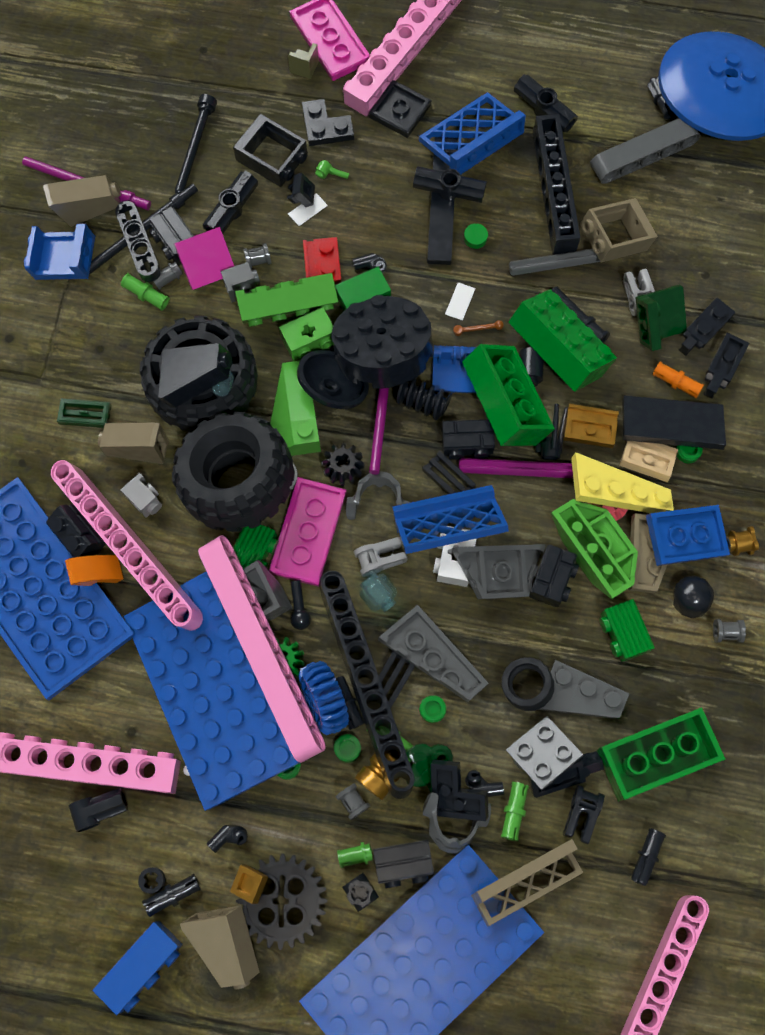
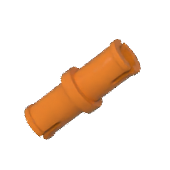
(678, 380)

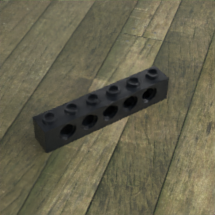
(556, 184)

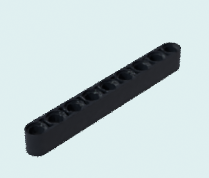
(366, 693)

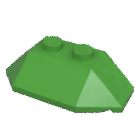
(600, 546)

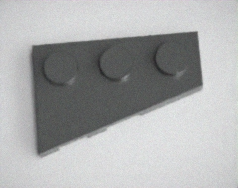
(584, 694)

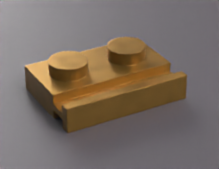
(591, 426)

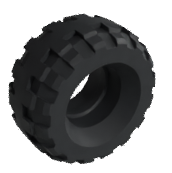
(207, 404)
(219, 446)

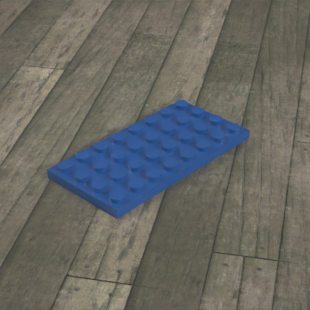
(45, 620)
(210, 697)
(424, 959)

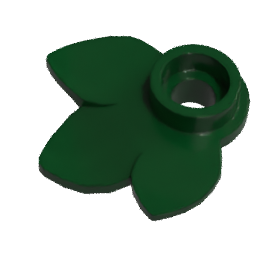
(422, 757)

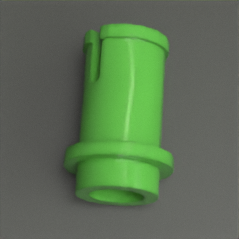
(355, 855)

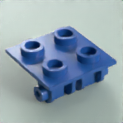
(449, 370)

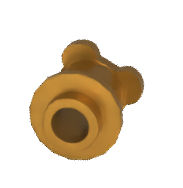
(742, 541)

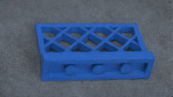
(484, 142)
(451, 508)

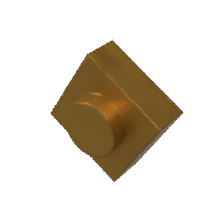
(249, 884)

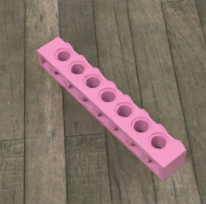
(396, 52)
(27, 764)

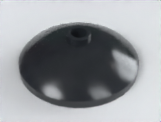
(325, 382)

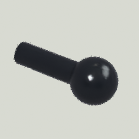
(300, 617)

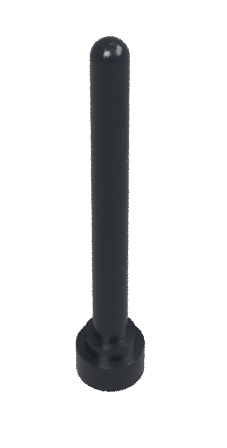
(206, 106)

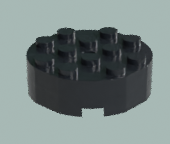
(382, 341)

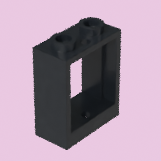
(254, 136)

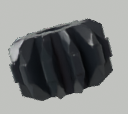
(341, 456)

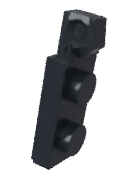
(706, 326)
(724, 363)
(574, 775)

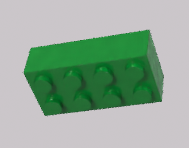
(562, 339)
(508, 395)
(660, 754)

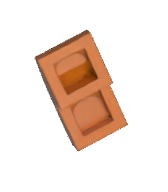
(94, 569)

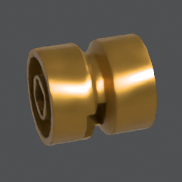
(372, 777)

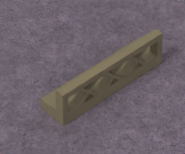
(520, 874)

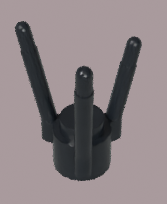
(552, 446)

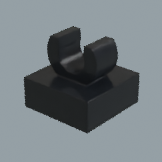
(302, 190)

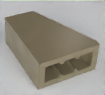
(82, 198)
(134, 441)
(223, 945)

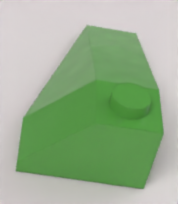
(295, 413)

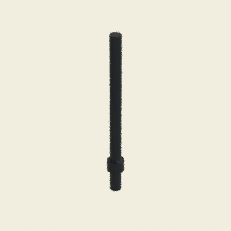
(176, 201)

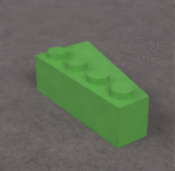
(287, 299)

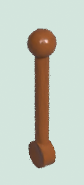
(458, 330)

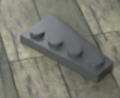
(428, 648)

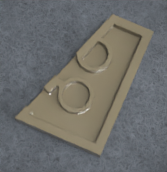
(647, 574)

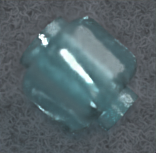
(378, 592)

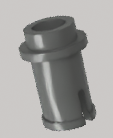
(168, 274)

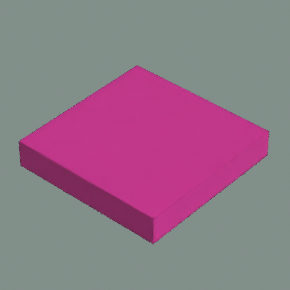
(204, 257)

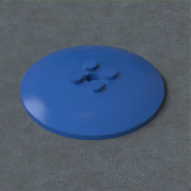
(703, 96)

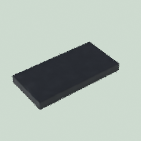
(673, 422)

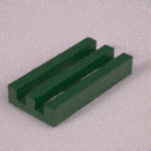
(104, 416)

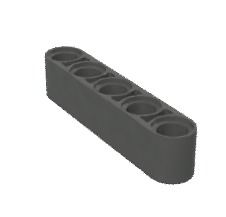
(643, 150)

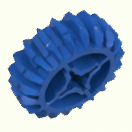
(323, 697)

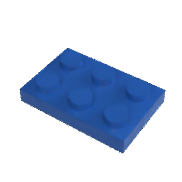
(687, 535)

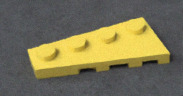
(616, 488)

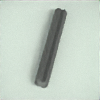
(553, 262)

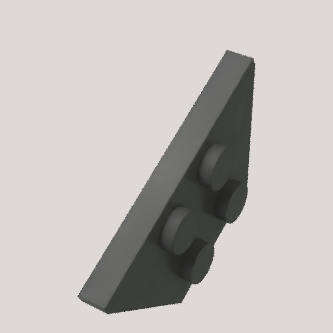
(500, 570)

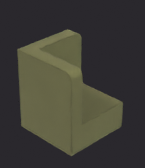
(303, 62)

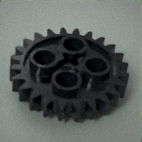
(308, 901)

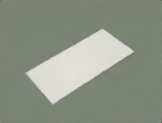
(302, 213)
(460, 301)

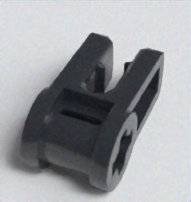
(577, 807)

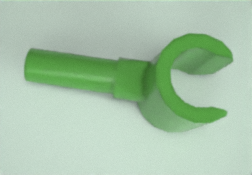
(325, 167)

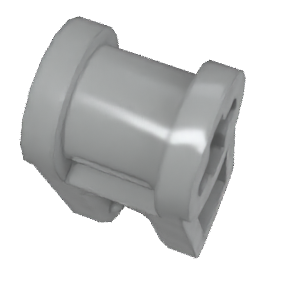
(632, 290)
(370, 560)

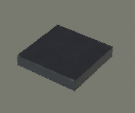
(400, 108)

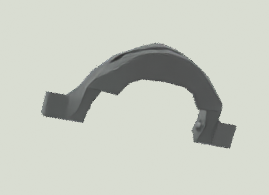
(379, 480)
(448, 845)

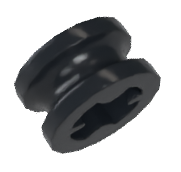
(143, 880)

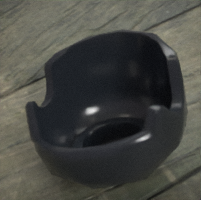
(693, 596)

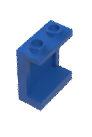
(60, 253)

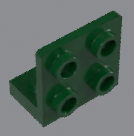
(660, 315)

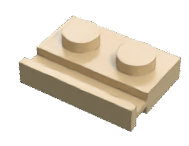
(649, 459)

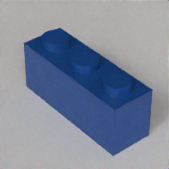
(138, 968)

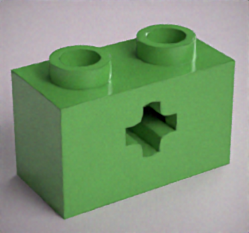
(296, 334)

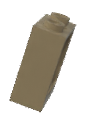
(629, 212)

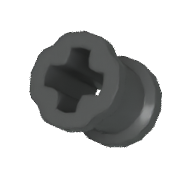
(257, 255)
(729, 631)
(352, 801)

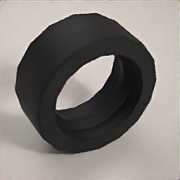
(518, 666)

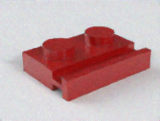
(322, 258)

